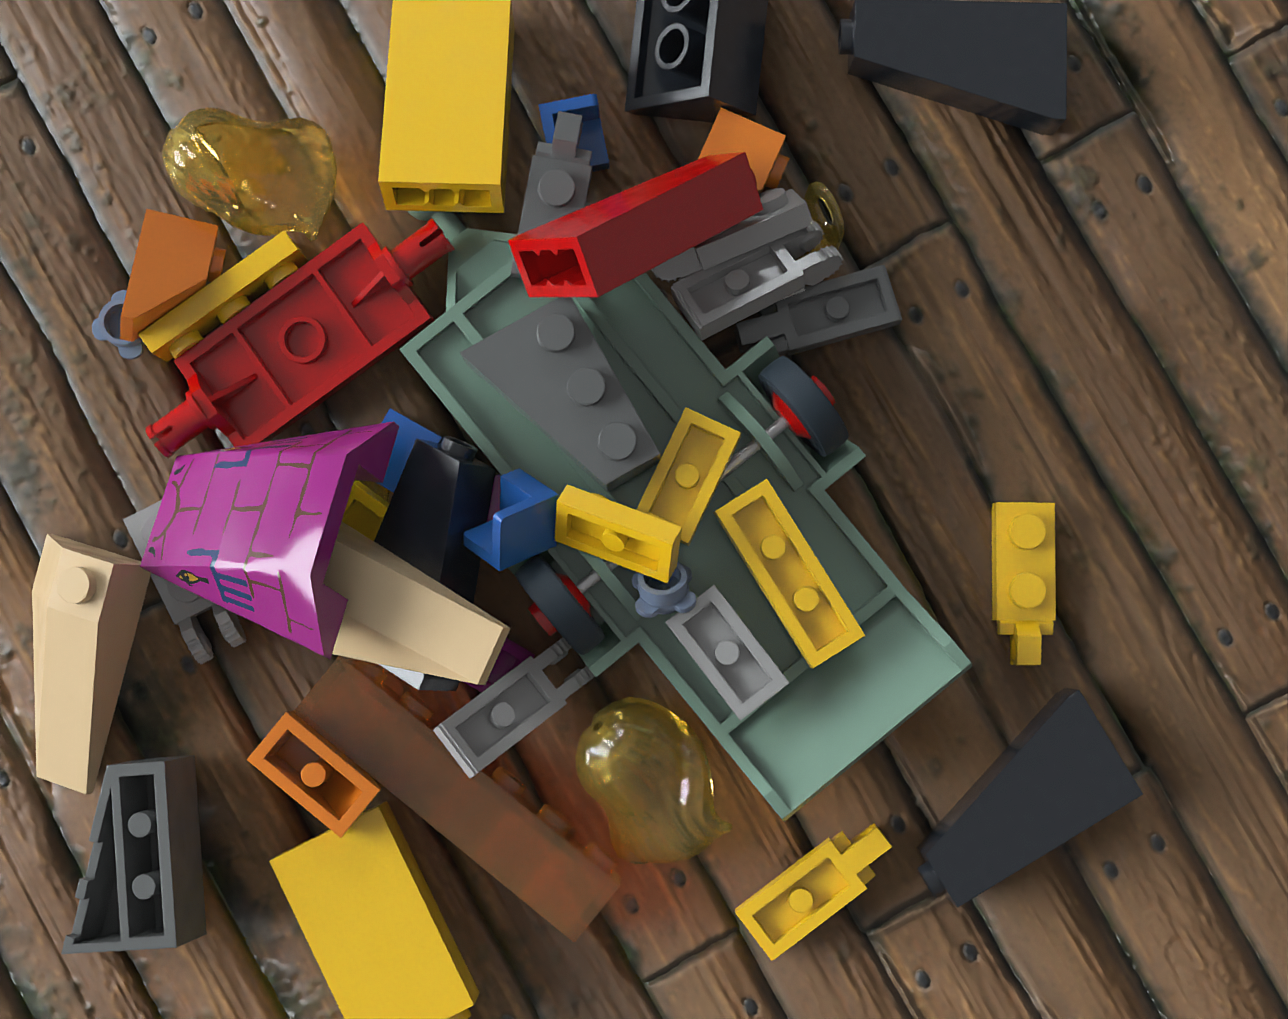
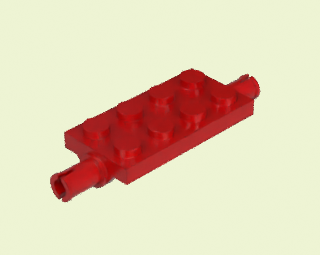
(303, 339)

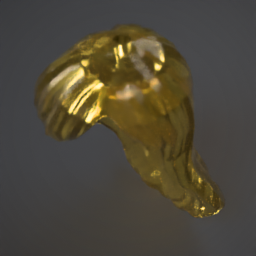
(253, 171)
(650, 781)

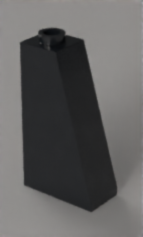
(966, 54)
(425, 524)
(1028, 802)

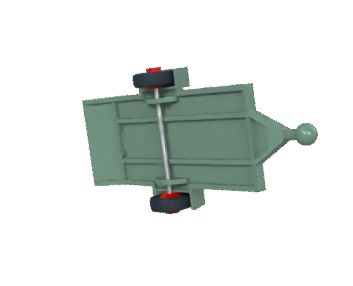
(788, 435)

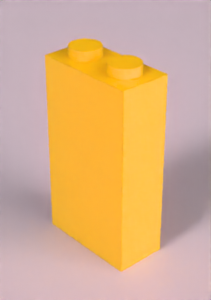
(447, 106)
(375, 923)

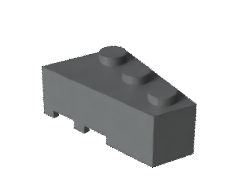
(568, 390)
(144, 861)

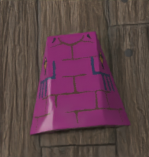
(261, 526)

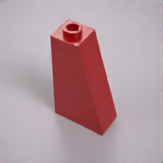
(636, 228)

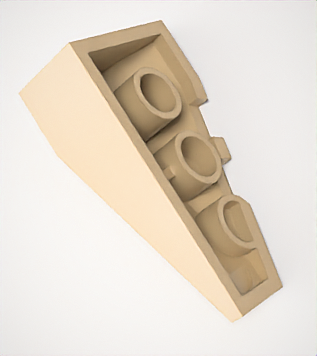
(407, 617)
(82, 640)

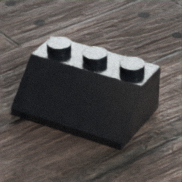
(696, 58)

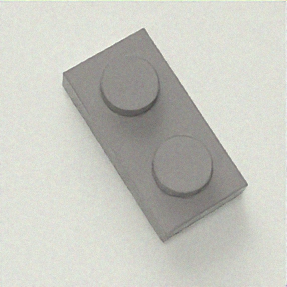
(727, 653)

